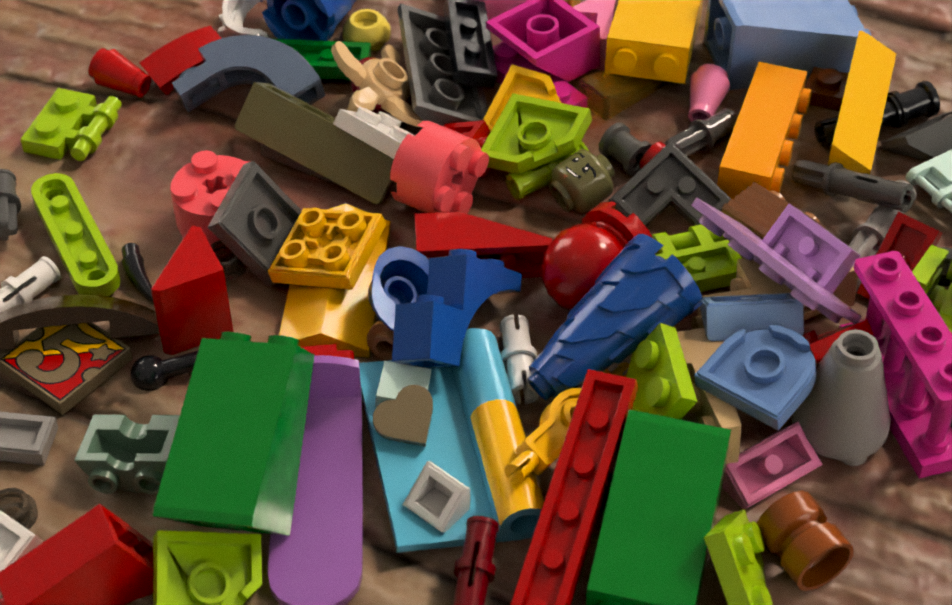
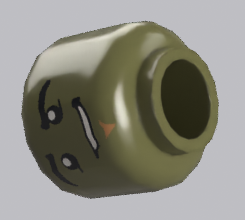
(581, 181)

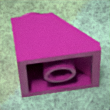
(550, 36)

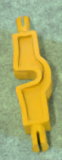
(545, 443)

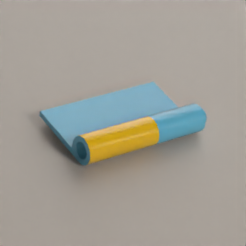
(468, 437)

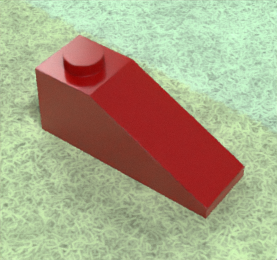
(446, 231)

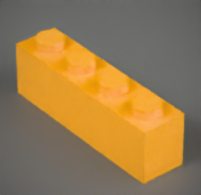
(764, 130)

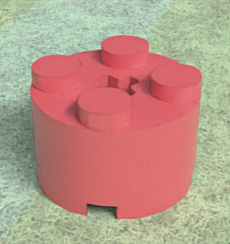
(437, 169)
(201, 188)

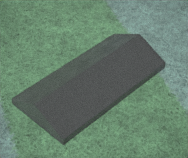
(430, 71)

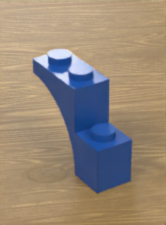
(435, 325)

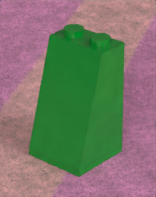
(239, 436)
(659, 512)

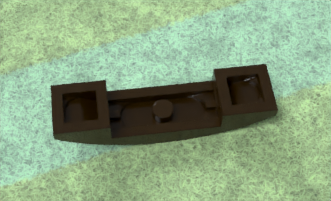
(124, 316)

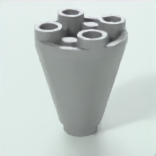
(849, 404)

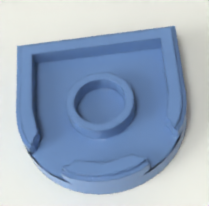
(761, 373)

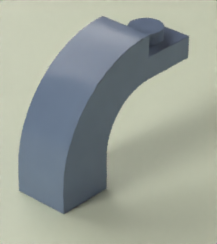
(246, 61)

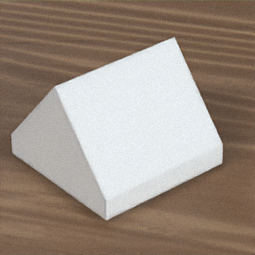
(438, 497)

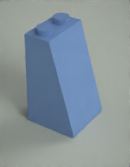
(781, 34)

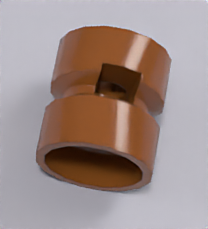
(807, 544)

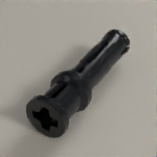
(898, 110)

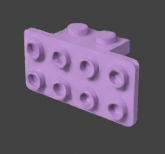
(792, 253)

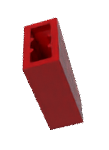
(83, 564)

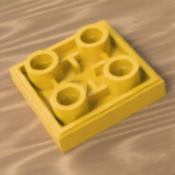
(327, 248)

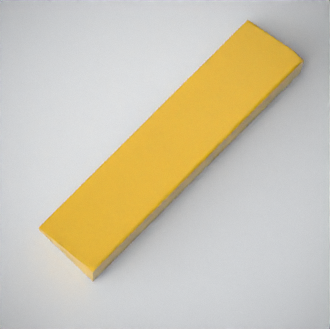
(862, 105)

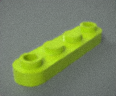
(75, 235)

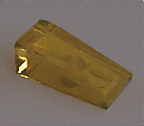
(614, 93)

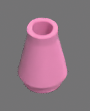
(707, 91)

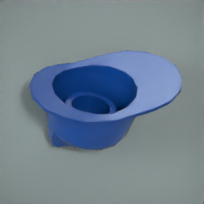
(397, 279)

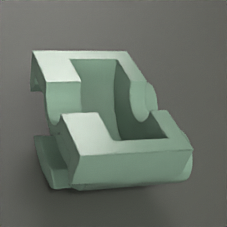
(126, 453)

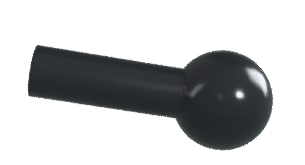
(152, 372)

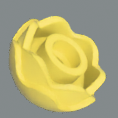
(367, 27)

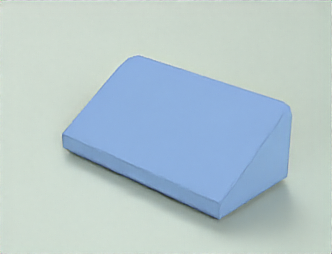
(730, 314)

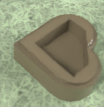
(406, 417)

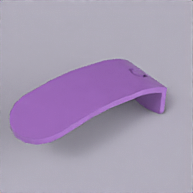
(325, 546)

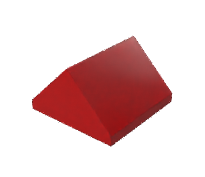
(191, 296)

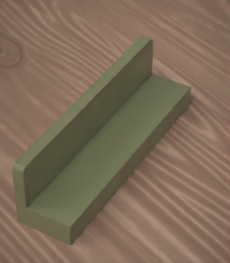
(313, 141)

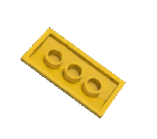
(334, 314)

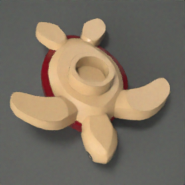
(377, 83)

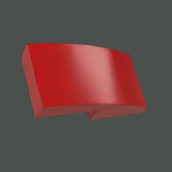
(175, 57)

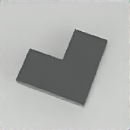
(668, 181)

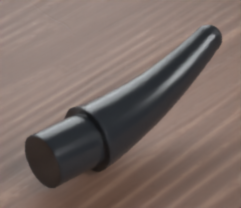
(134, 268)

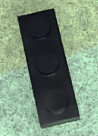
(470, 43)

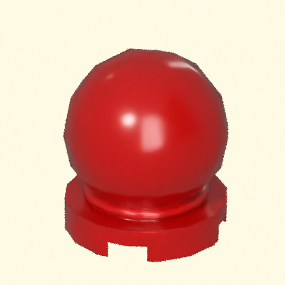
(585, 250)

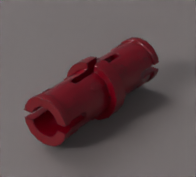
(478, 541)

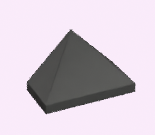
(924, 139)

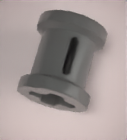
(623, 147)

